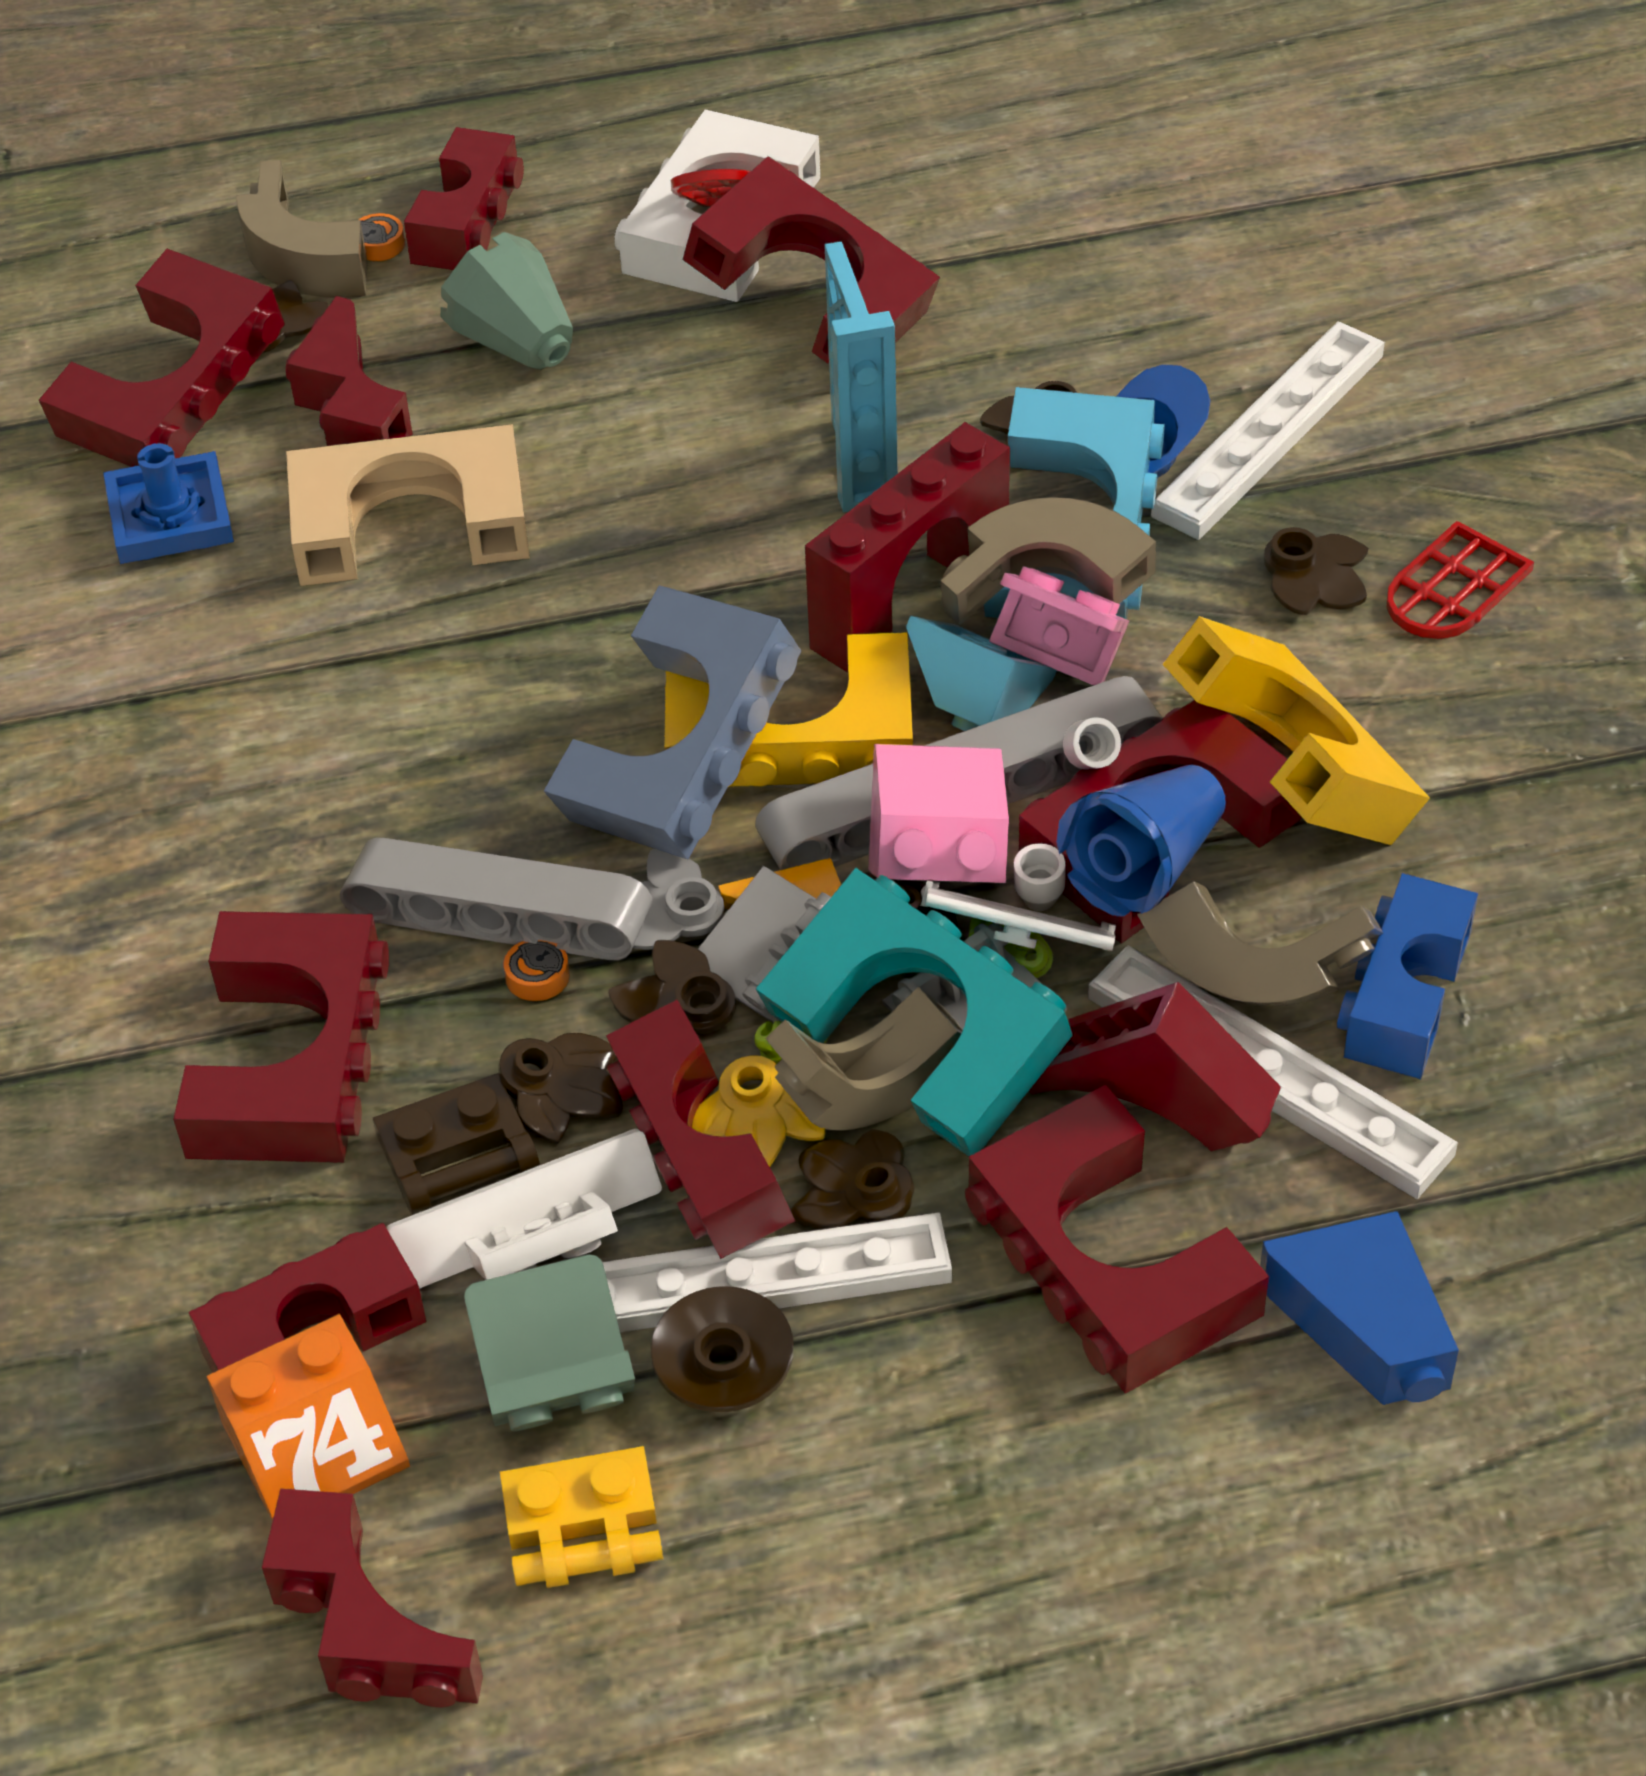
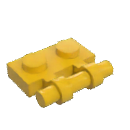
(577, 1501)

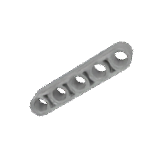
(497, 897)

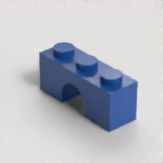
(1393, 1014)

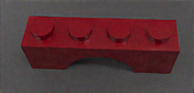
(724, 1177)

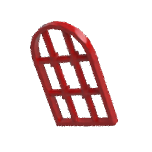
(706, 186)
(1452, 565)

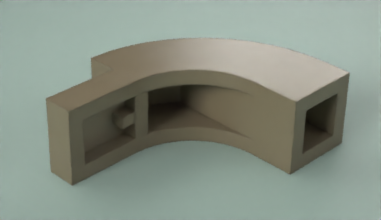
(316, 256)
(1052, 537)
(1211, 955)
(868, 1075)

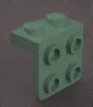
(548, 1342)

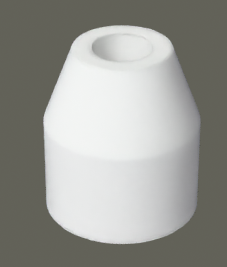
(1101, 739)
(1039, 876)

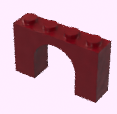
(782, 212)
(214, 306)
(860, 555)
(1183, 737)
(310, 1101)
(1128, 1318)

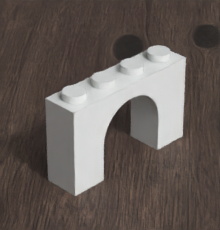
(660, 224)

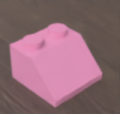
(938, 814)

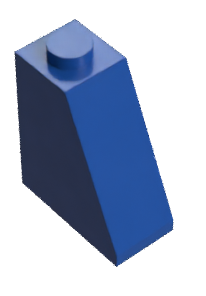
(1365, 1305)

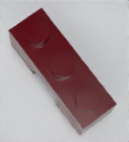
(477, 181)
(356, 1277)

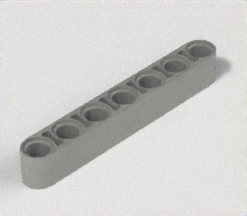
(836, 814)

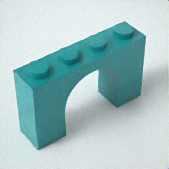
(875, 934)

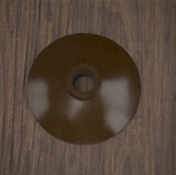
(719, 1325)

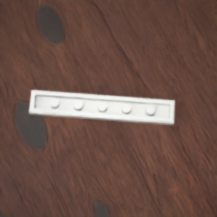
(1267, 430)
(1311, 1091)
(787, 1268)

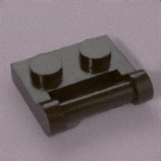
(449, 1130)

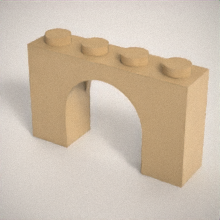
(342, 483)

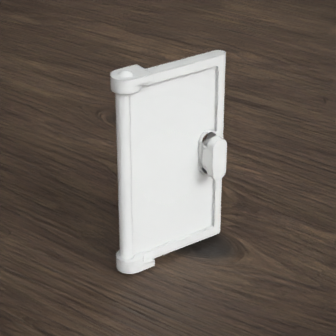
(1017, 921)

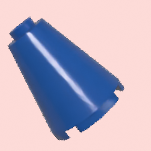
(1139, 836)

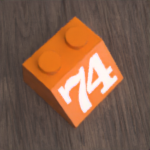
(308, 1415)

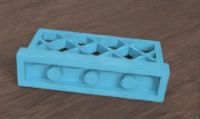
(860, 384)

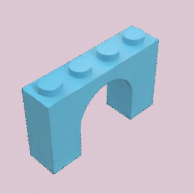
(1093, 438)

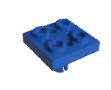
(167, 504)

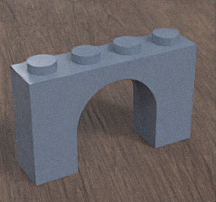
(672, 794)

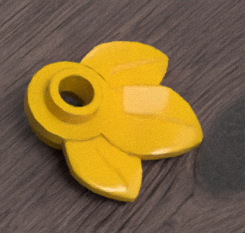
(763, 1112)

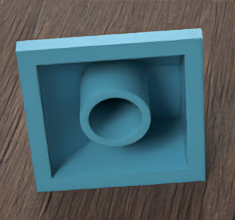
(973, 675)

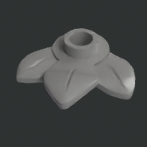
(680, 901)

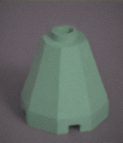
(508, 303)

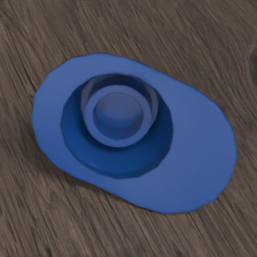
(1180, 405)

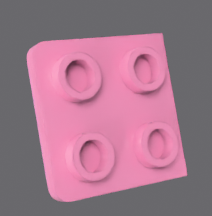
(1059, 630)

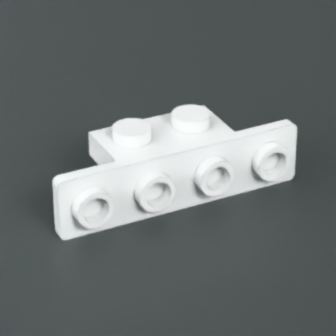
(531, 1215)

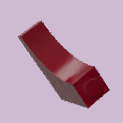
(1171, 1060)

